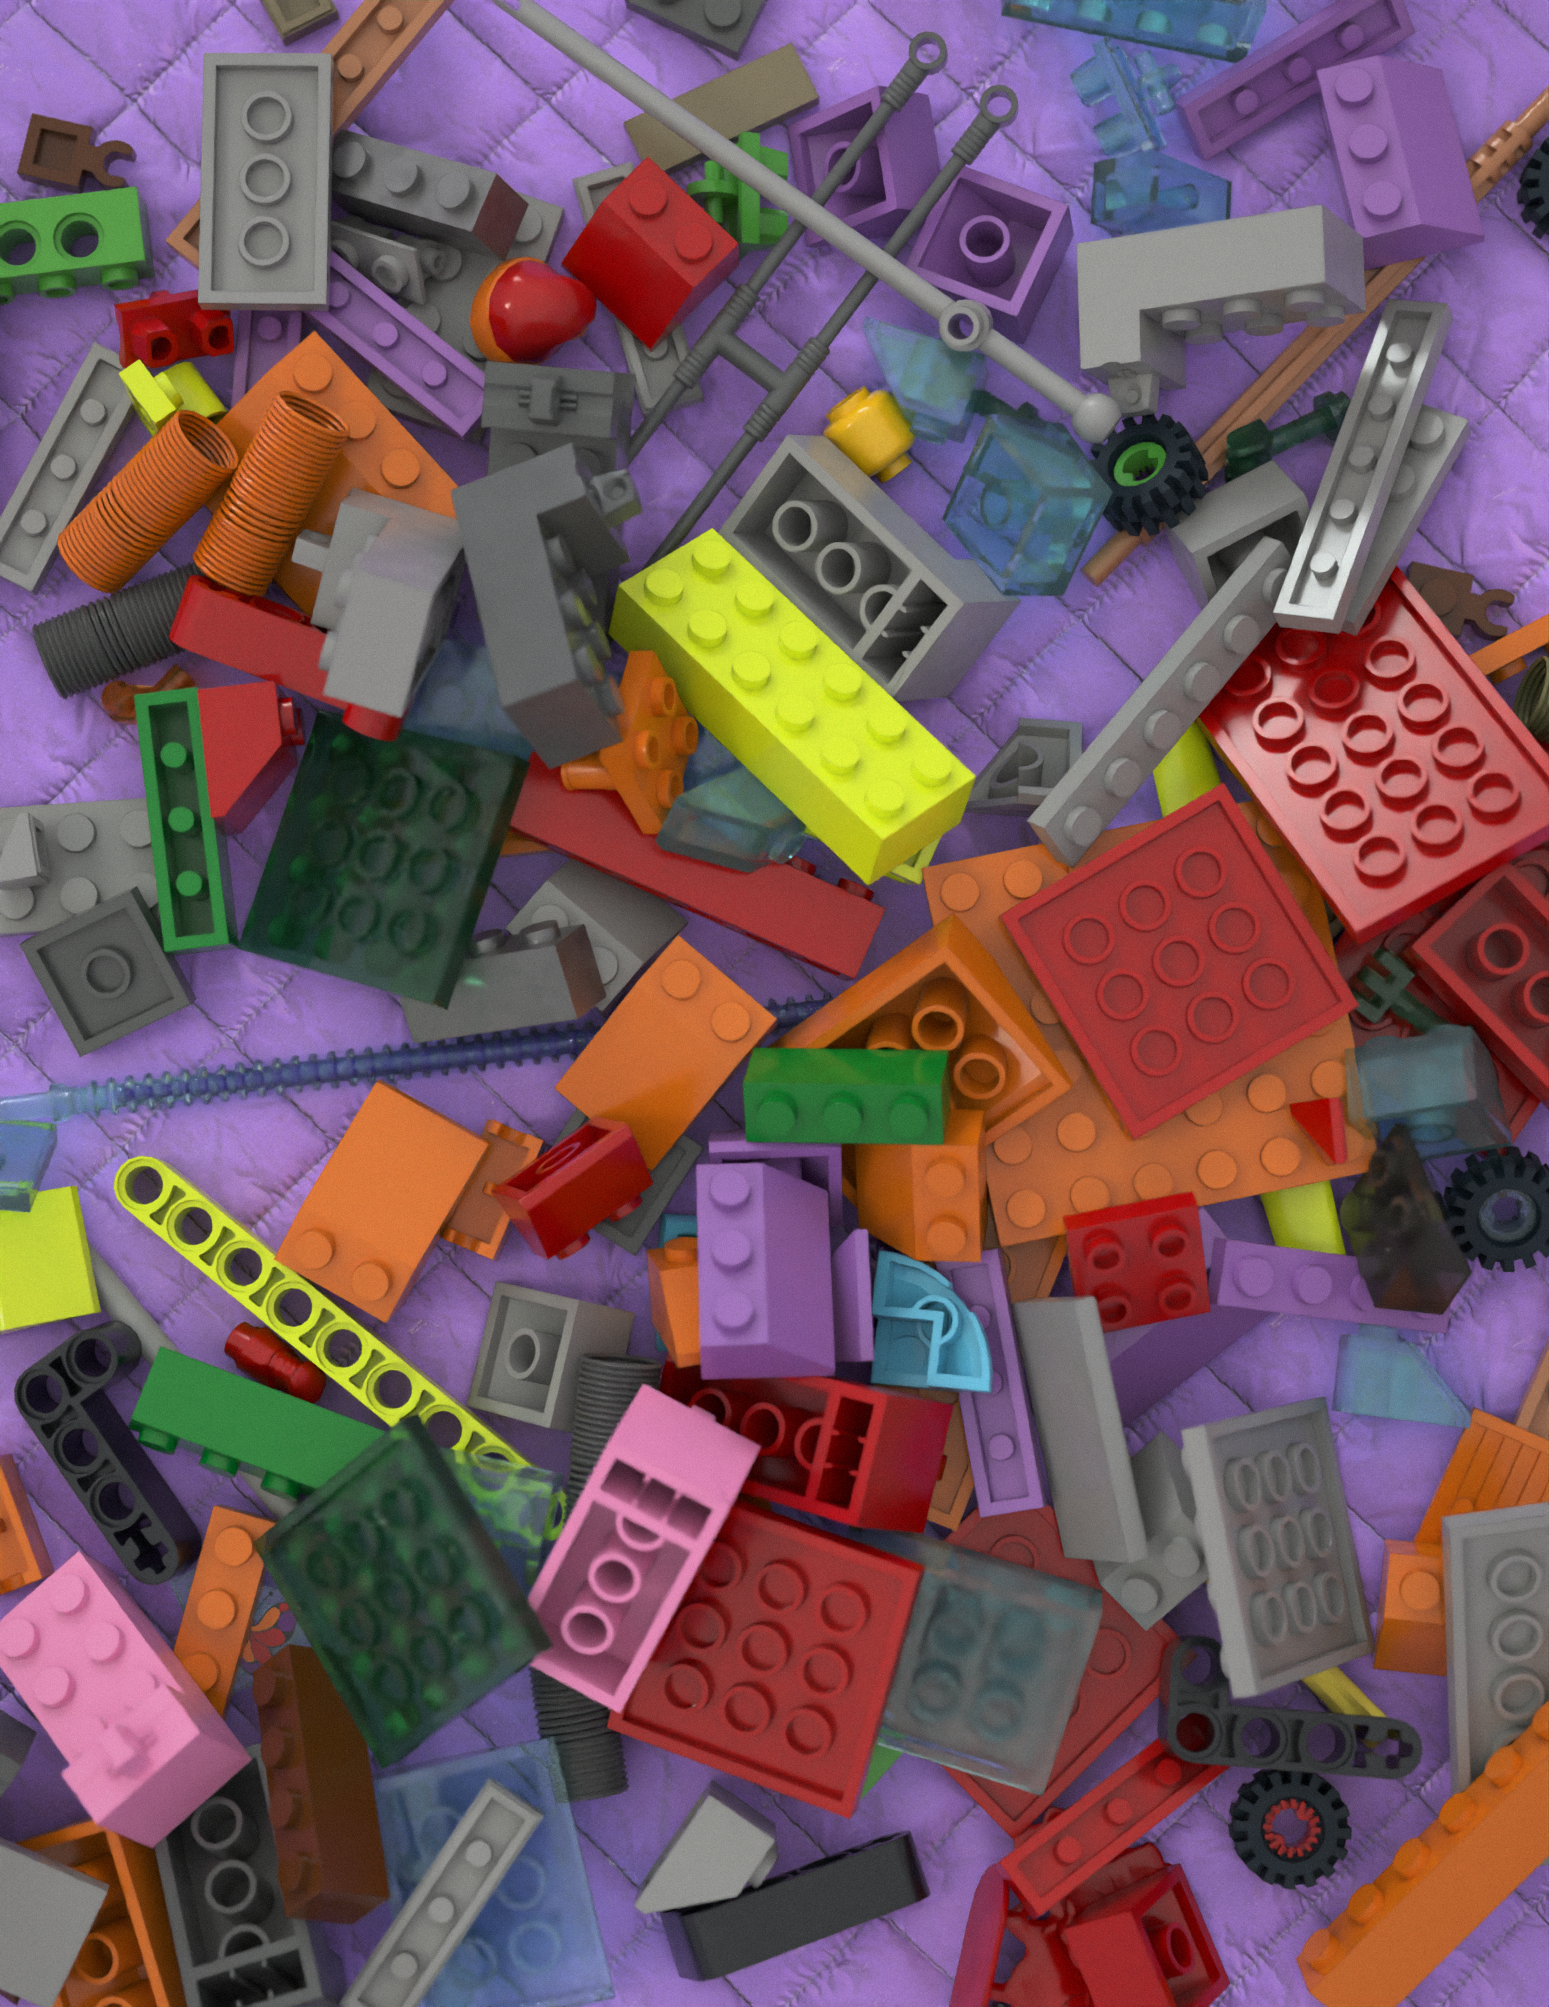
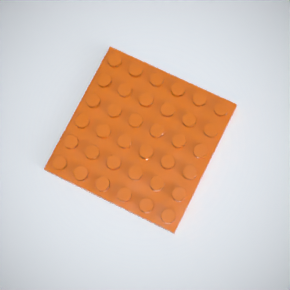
(1076, 1148)

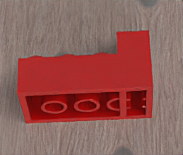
(829, 1443)

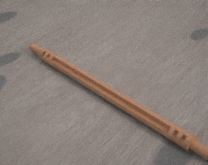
(1317, 344)

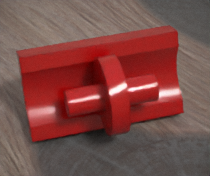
(171, 329)

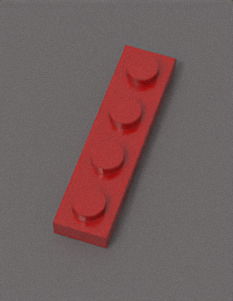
(1106, 1820)

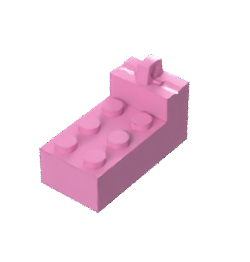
(635, 1543)
(116, 1703)

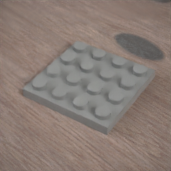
(1277, 1545)

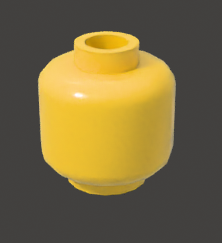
(871, 432)

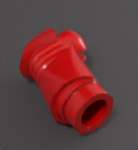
(274, 1363)

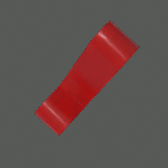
(269, 644)

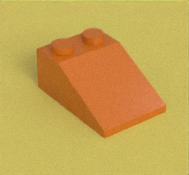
(667, 1050)
(382, 1201)

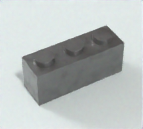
(425, 195)
(514, 983)

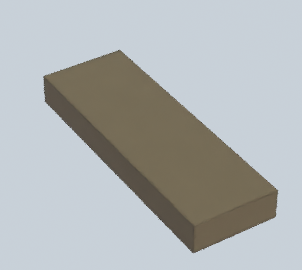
(738, 101)

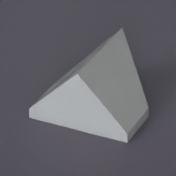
(1026, 768)

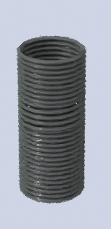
(83, 644)
(604, 1395)
(588, 1753)

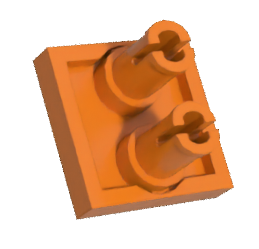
(654, 749)

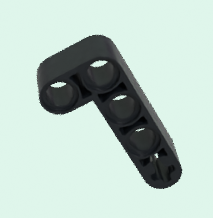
(118, 1457)
(1287, 1726)
(796, 1908)

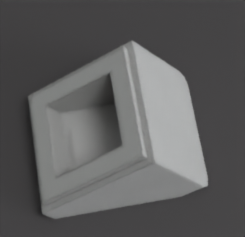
(25, 855)

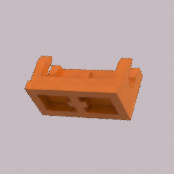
(479, 1218)
(21, 1543)

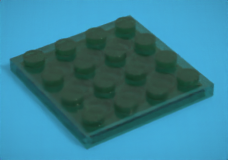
(384, 859)
(402, 1592)

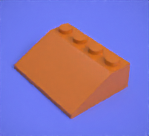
(375, 459)
(952, 998)

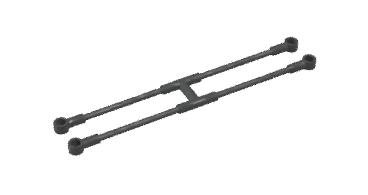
(787, 384)

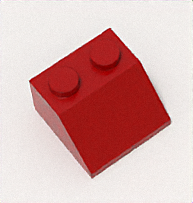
(651, 254)
(247, 748)
(576, 1187)
(1147, 1946)

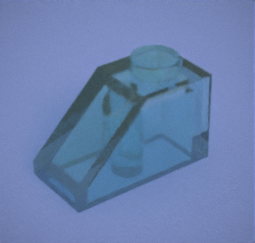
(1155, 194)
(928, 380)
(732, 824)
(1392, 1380)

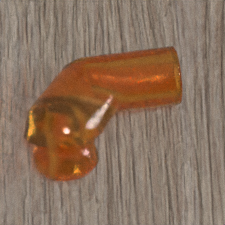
(119, 697)

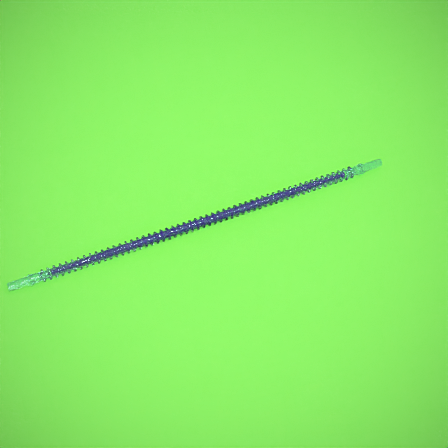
(64, 1101)

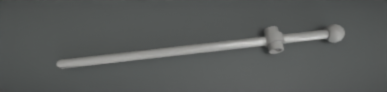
(1092, 415)

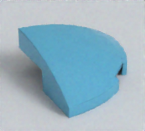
(925, 1331)

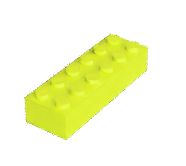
(792, 706)

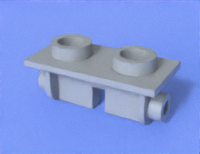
(390, 264)

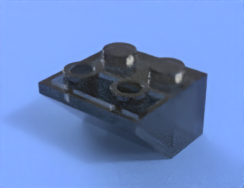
(1404, 1230)

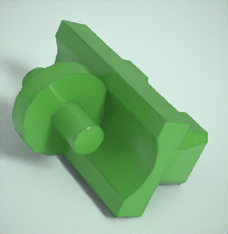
(737, 205)

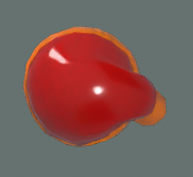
(528, 312)

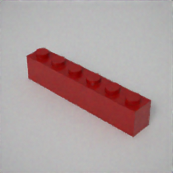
(772, 905)

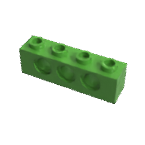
(56, 223)

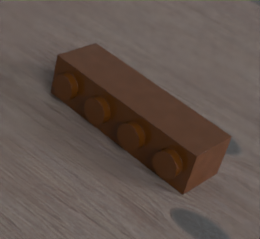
(318, 1792)

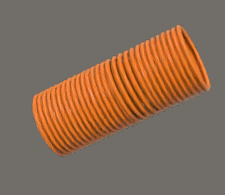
(274, 482)
(151, 494)

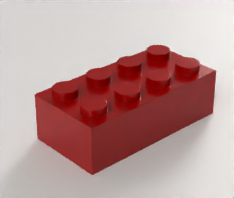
(1493, 969)

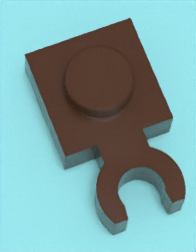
(65, 154)
(1451, 600)

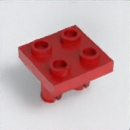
(1139, 1261)

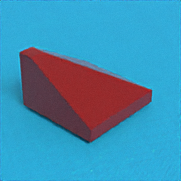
(1324, 1127)

